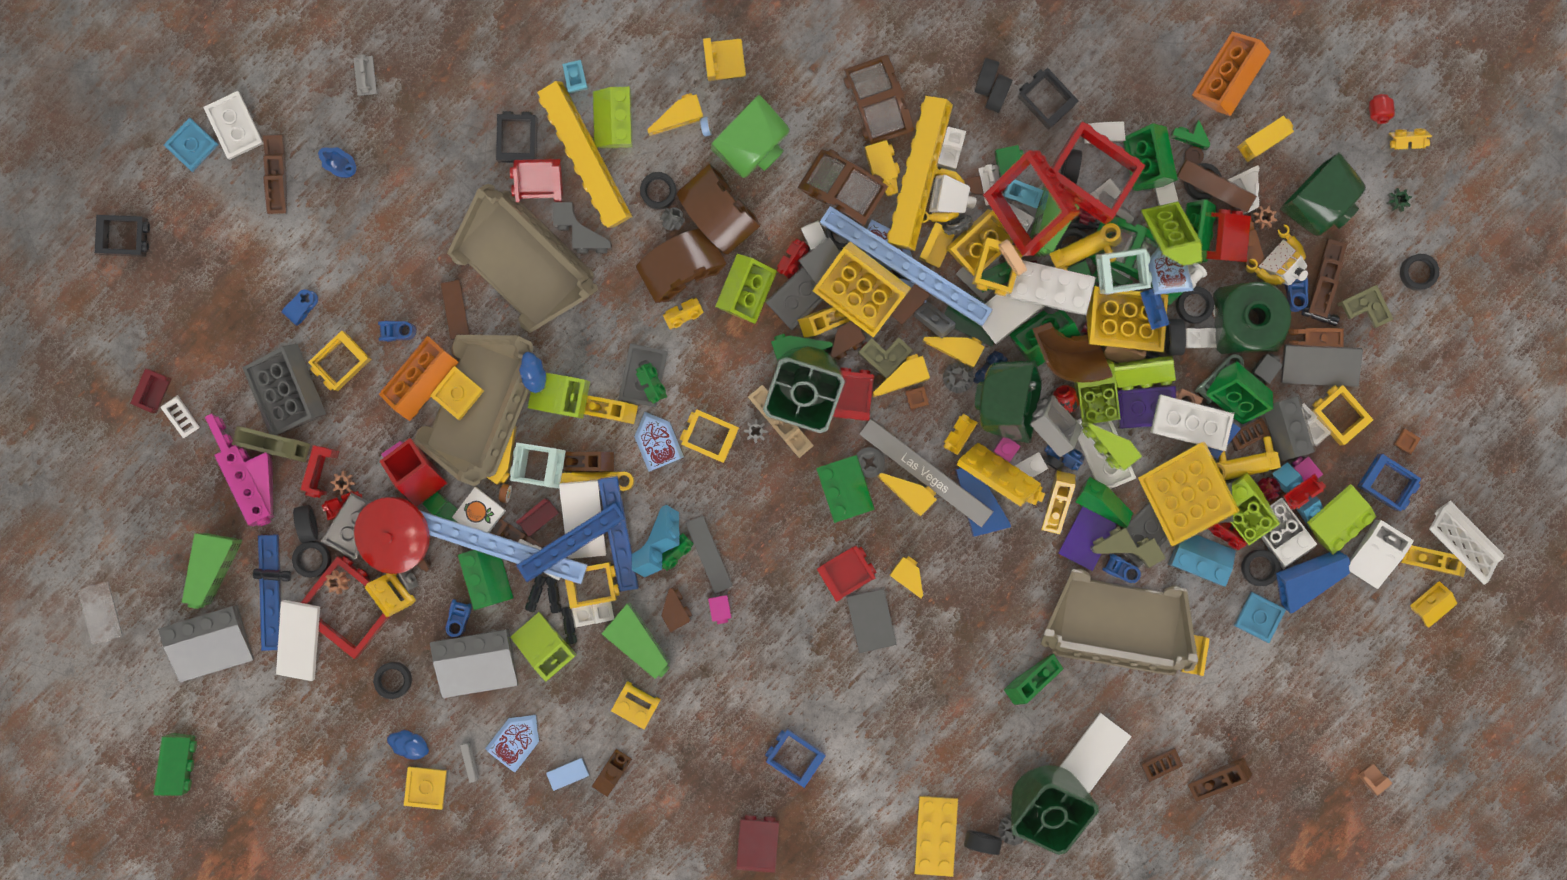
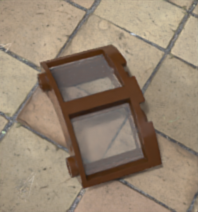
(878, 99)
(844, 185)

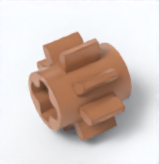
(1260, 221)
(342, 488)
(332, 583)

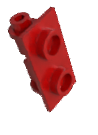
(789, 266)
(1300, 494)
(333, 506)
(1233, 537)

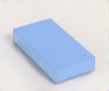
(567, 774)

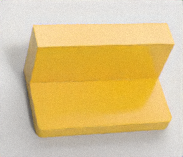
(935, 247)
(1434, 604)
(1202, 649)

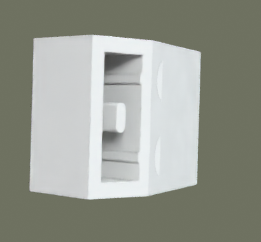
(1290, 538)
(1379, 553)

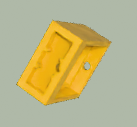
(1266, 138)
(983, 284)
(317, 369)
(1355, 428)
(685, 436)
(614, 590)

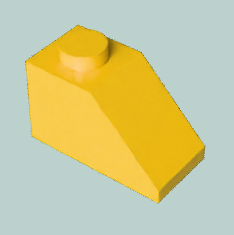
(908, 575)

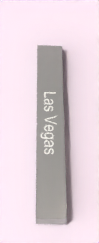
(926, 472)

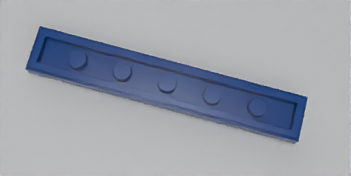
(618, 536)
(571, 542)
(269, 592)

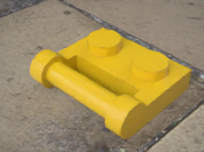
(385, 596)
(632, 710)

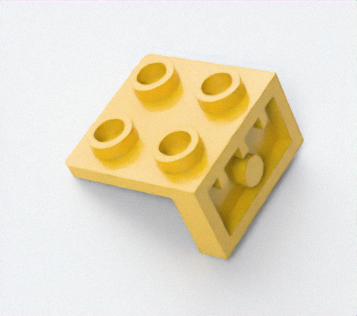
(724, 59)

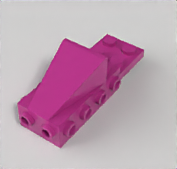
(245, 476)

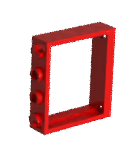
(1080, 196)
(1008, 218)
(327, 630)

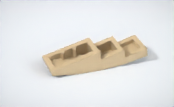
(790, 433)

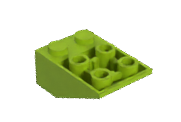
(561, 396)
(1099, 399)
(1118, 450)
(1255, 513)
(543, 646)

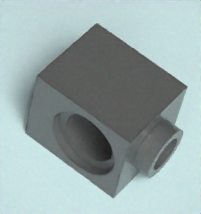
(1267, 368)

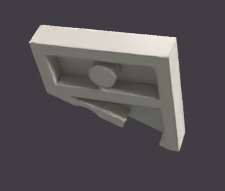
(1249, 181)

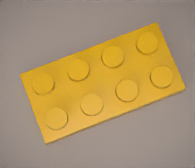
(999, 474)
(936, 836)

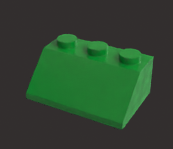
(1154, 150)
(1200, 218)
(1026, 340)
(1240, 393)
(845, 488)
(485, 578)
(175, 765)

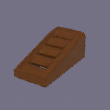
(1235, 441)
(1145, 765)

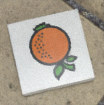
(479, 511)

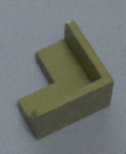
(1370, 302)
(885, 361)

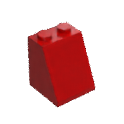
(413, 472)

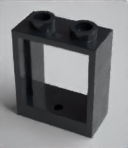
(1059, 86)
(503, 157)
(102, 235)

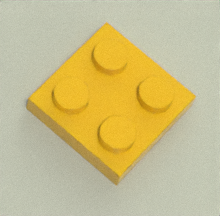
(457, 393)
(425, 787)

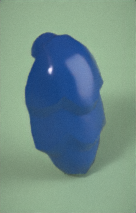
(337, 162)
(532, 373)
(408, 745)

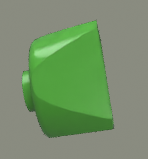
(752, 139)

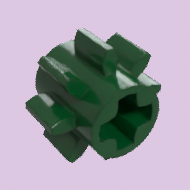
(1394, 200)

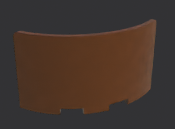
(716, 211)
(678, 262)
(1072, 357)

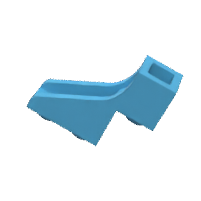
(1288, 480)
(662, 538)

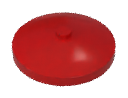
(391, 535)

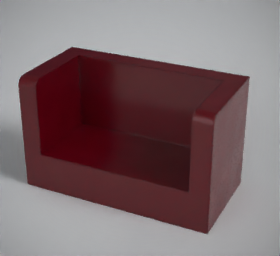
(150, 390)

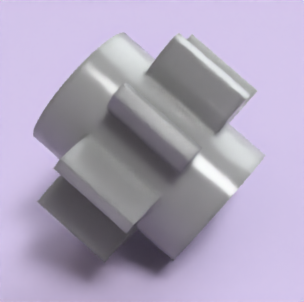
(756, 425)

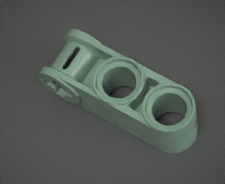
(1204, 385)

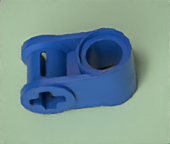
(1298, 290)
(298, 309)
(393, 331)
(1121, 568)
(458, 616)

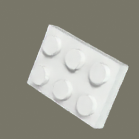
(233, 125)

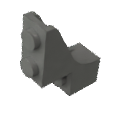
(582, 237)

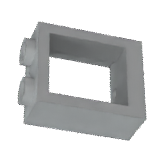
(1056, 425)

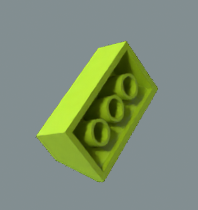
(1173, 233)

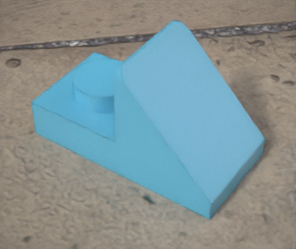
(575, 76)
(1023, 193)

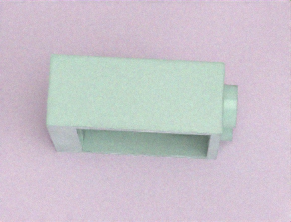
(1105, 276)
(553, 469)

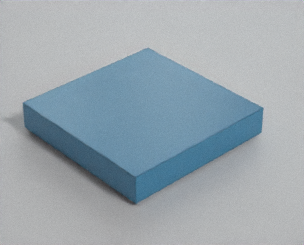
(191, 144)
(1259, 617)

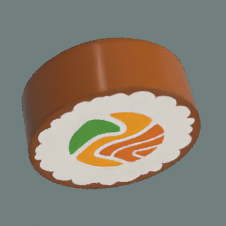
(505, 493)

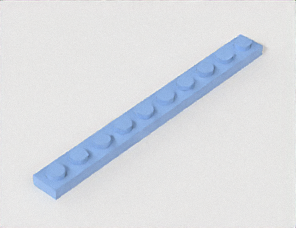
(906, 266)
(498, 546)

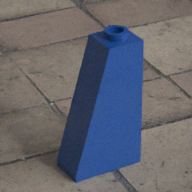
(981, 491)
(1311, 578)

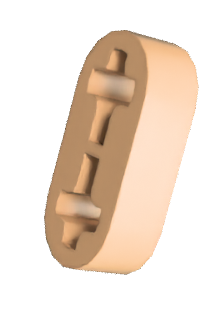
(1012, 257)

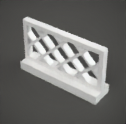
(1474, 540)

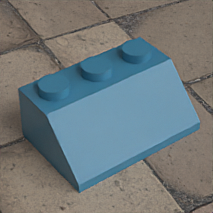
(1204, 559)

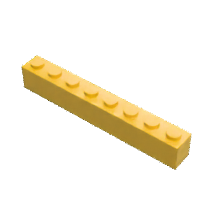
(584, 154)
(919, 173)

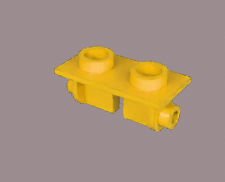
(1417, 138)
(675, 317)
(958, 438)

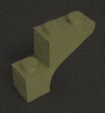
(271, 444)
(1121, 542)

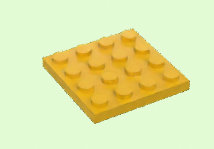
(1188, 494)

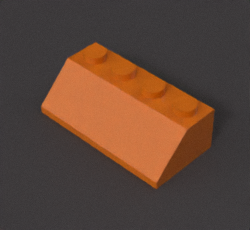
(1231, 73)
(418, 378)

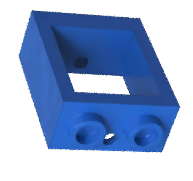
(1372, 473)
(812, 767)

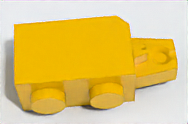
(881, 163)

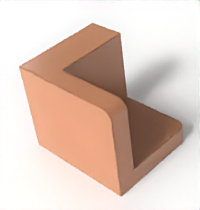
(1374, 780)

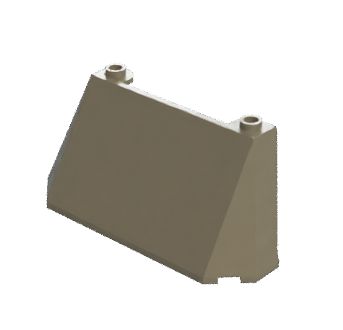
(520, 258)
(477, 442)
(1123, 626)

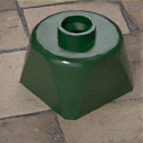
(1326, 197)
(1234, 329)
(804, 389)
(1009, 399)
(1051, 808)

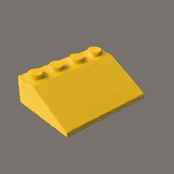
(861, 289)
(1123, 322)

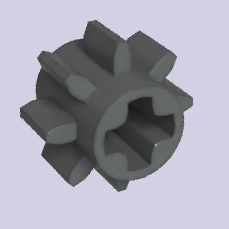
(672, 219)

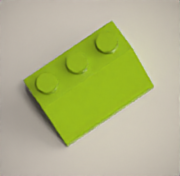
(612, 117)
(746, 288)
(1145, 372)
(1341, 519)

